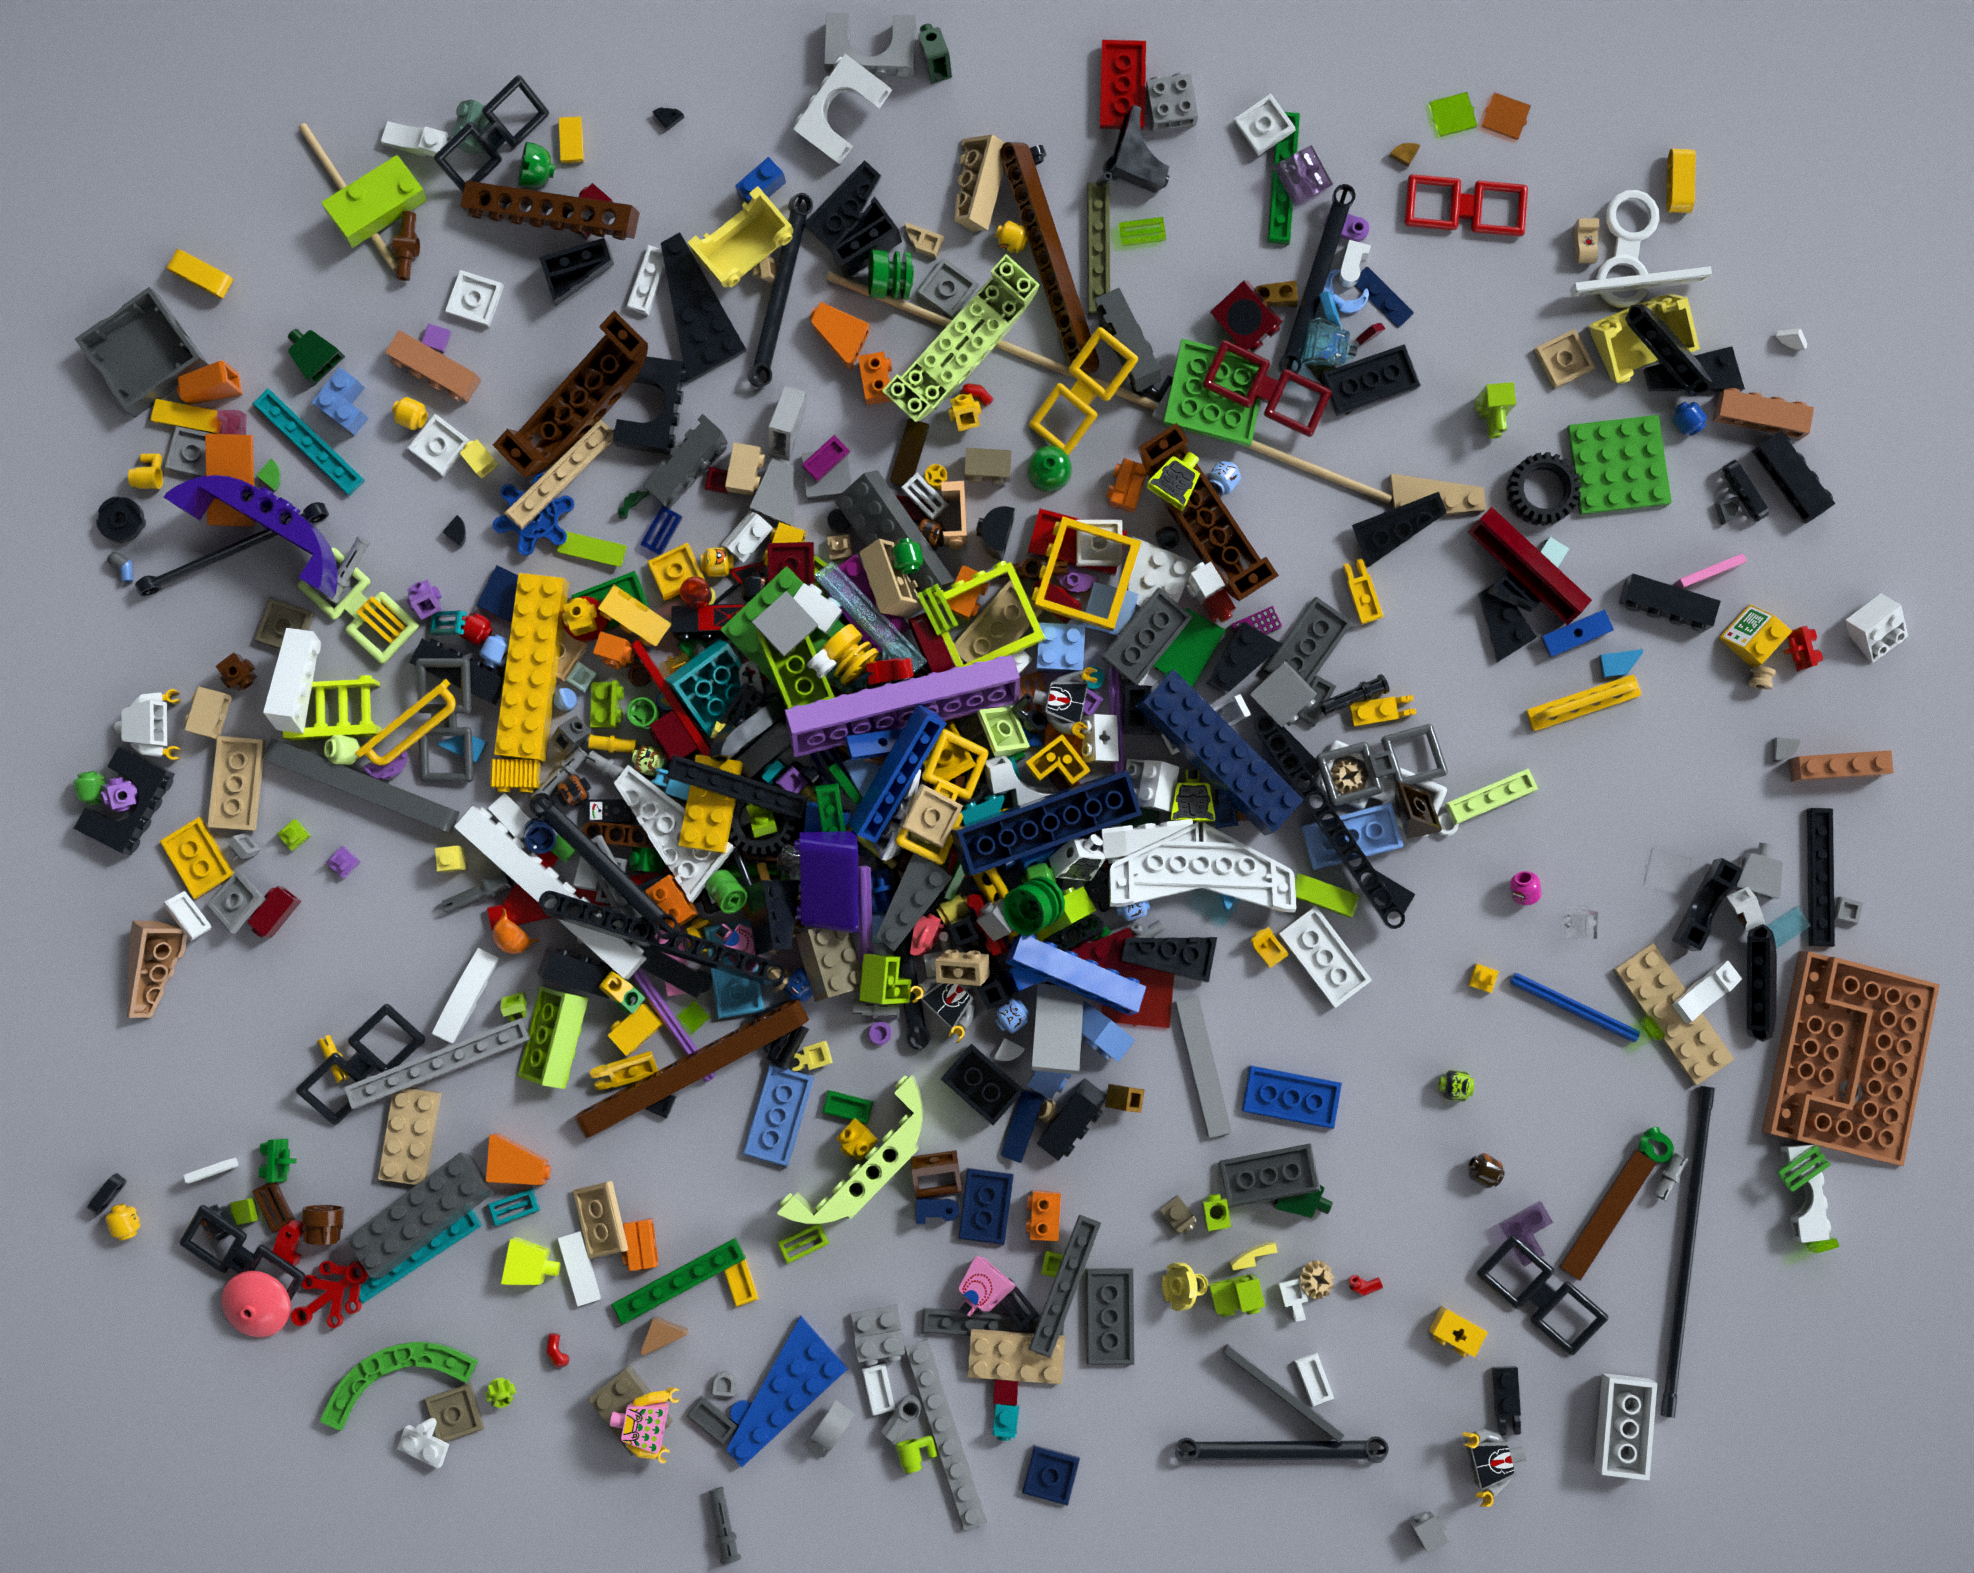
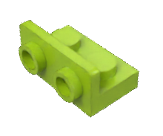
(606, 704)

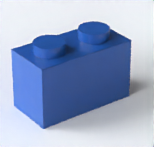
(765, 176)

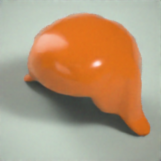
(510, 937)

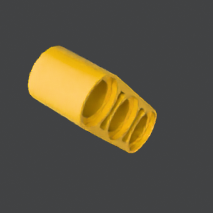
(1680, 180)
(199, 273)

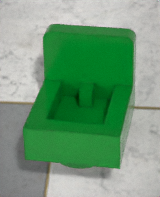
(646, 860)

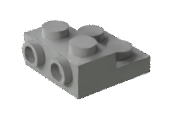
(878, 1334)

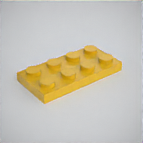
(708, 814)

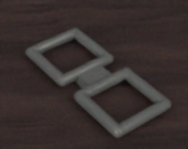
(448, 726)
(1381, 764)

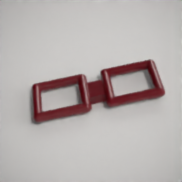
(1266, 388)

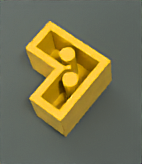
(1058, 756)

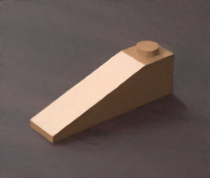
(151, 961)

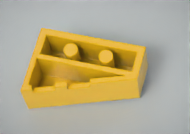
(633, 616)

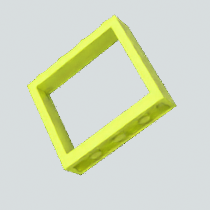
(978, 579)

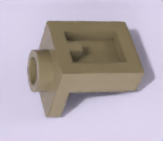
(1178, 1215)

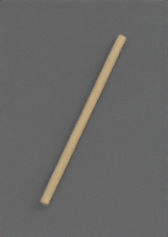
(337, 179)

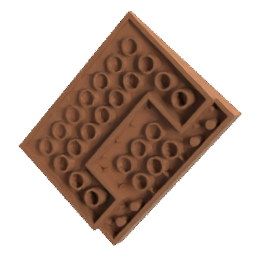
(1855, 1028)

